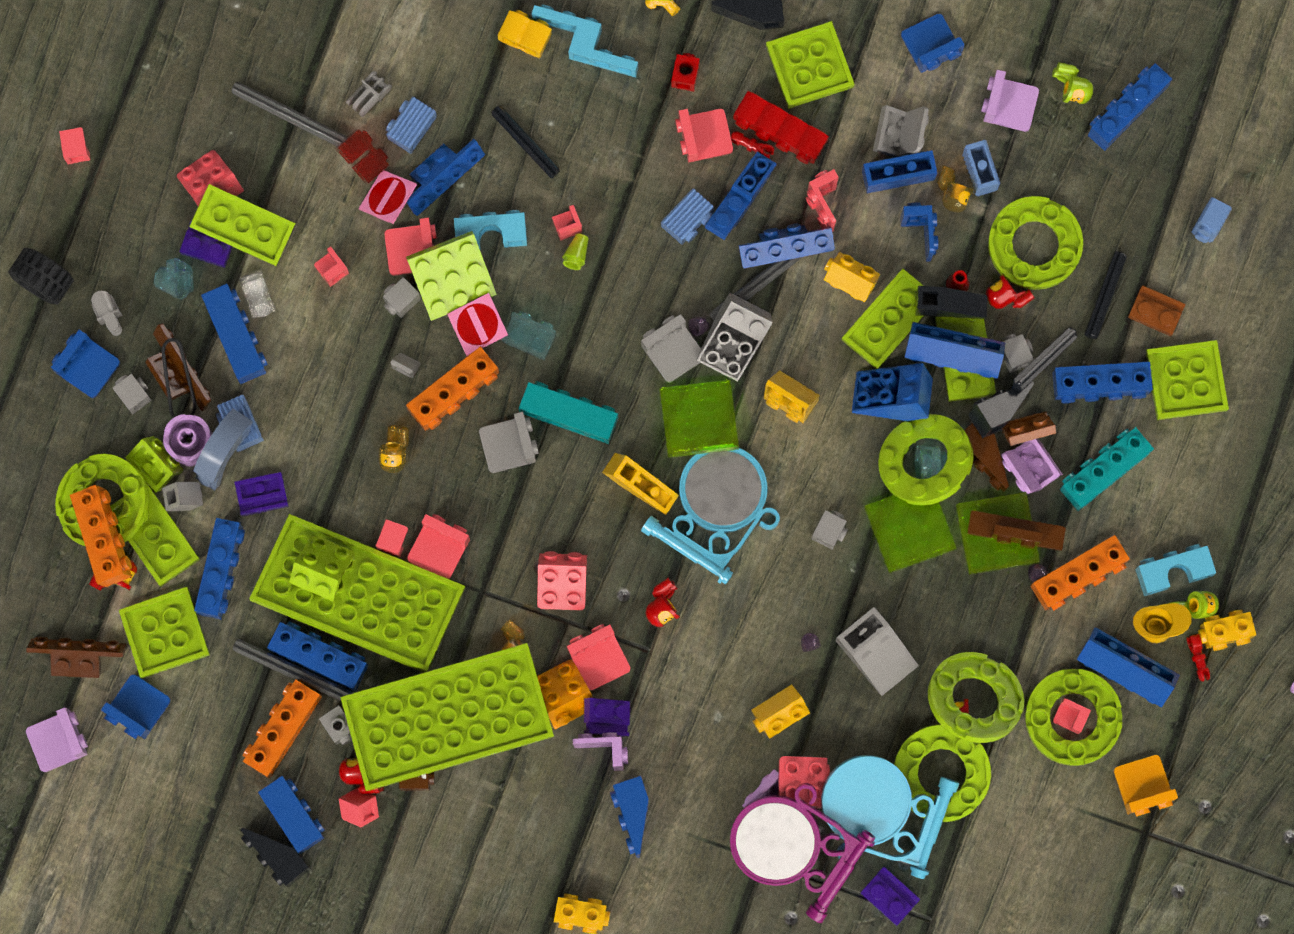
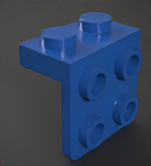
(932, 43)
(919, 215)
(85, 364)
(136, 707)

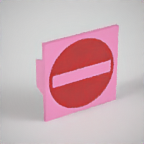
(387, 196)
(477, 324)

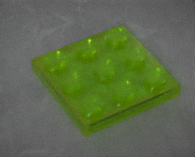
(699, 418)
(908, 532)
(985, 553)

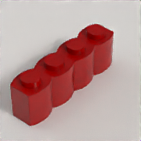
(780, 127)

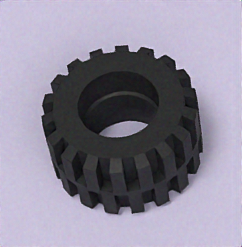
(41, 276)

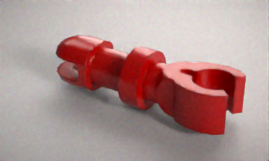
(751, 144)
(1195, 645)

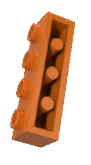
(452, 389)
(101, 535)
(1079, 573)
(282, 728)

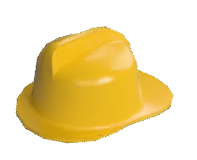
(1162, 621)

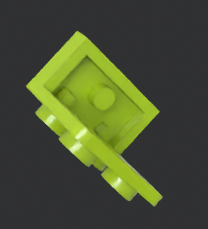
(321, 567)

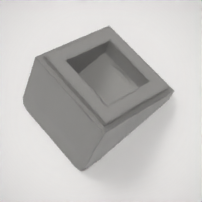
(405, 365)

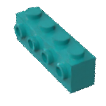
(568, 412)
(1106, 469)

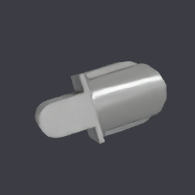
(365, 96)
(107, 311)

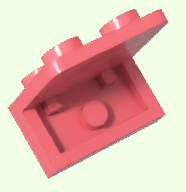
(704, 134)
(205, 171)
(822, 185)
(405, 242)
(438, 546)
(562, 581)
(598, 657)
(802, 770)

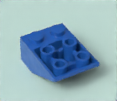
(894, 392)
(633, 804)

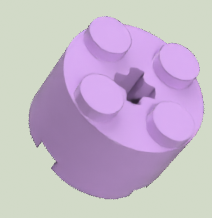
(175, 435)

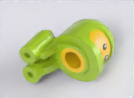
(1075, 87)
(1201, 604)

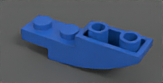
(741, 196)

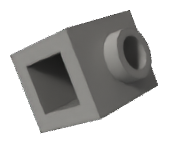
(400, 297)
(1017, 352)
(132, 392)
(182, 496)
(830, 529)
(336, 725)

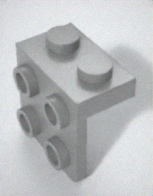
(900, 131)
(671, 348)
(508, 444)

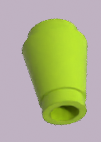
(576, 252)

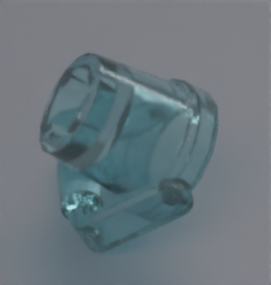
(175, 281)
(929, 461)

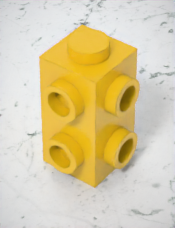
(851, 276)
(1227, 630)
(779, 712)
(589, 914)

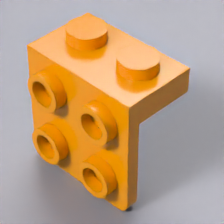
(563, 693)
(1144, 785)

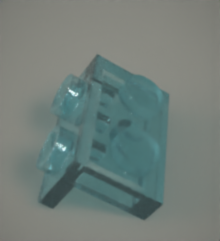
(530, 335)

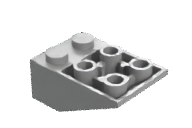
(734, 336)
(877, 651)

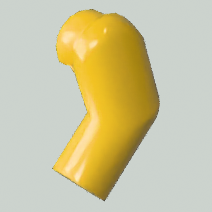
(669, 5)

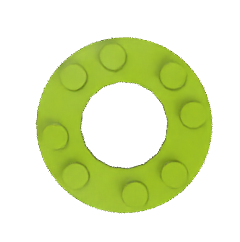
(1043, 211)
(97, 468)
(943, 484)
(1106, 706)
(961, 724)
(972, 754)

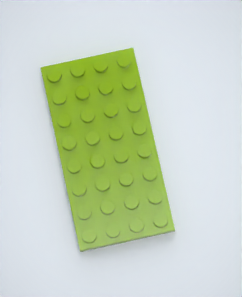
(379, 600)
(447, 717)

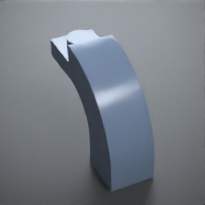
(220, 448)

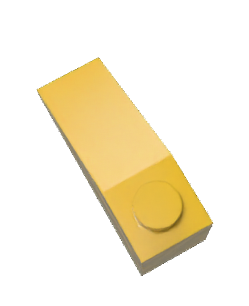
(640, 483)

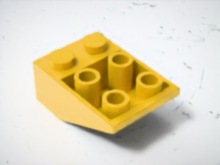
(790, 396)

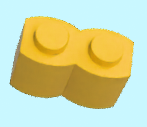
(524, 33)

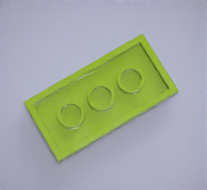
(242, 225)
(885, 321)
(960, 384)
(160, 542)

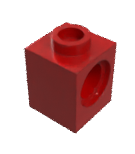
(683, 81)

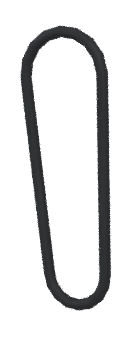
(167, 379)

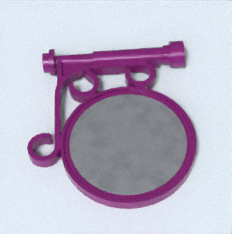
(780, 841)

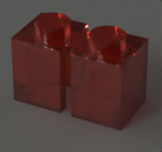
(371, 164)

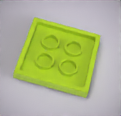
(810, 64)
(450, 275)
(1187, 380)
(164, 632)

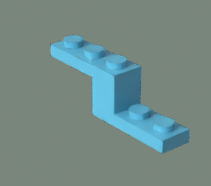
(585, 40)

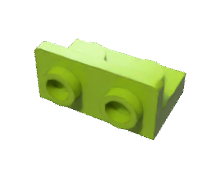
(154, 462)

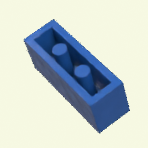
(899, 171)
(292, 814)

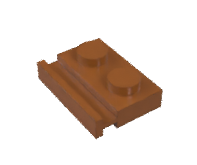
(1156, 310)
(1029, 428)

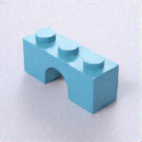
(510, 225)
(1195, 563)

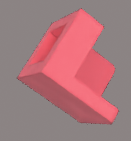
(74, 146)
(567, 223)
(331, 267)
(392, 538)
(1071, 716)
(358, 808)

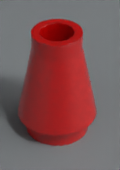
(952, 283)

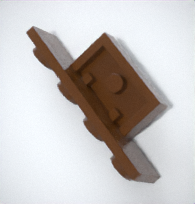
(176, 371)
(1016, 530)
(76, 657)

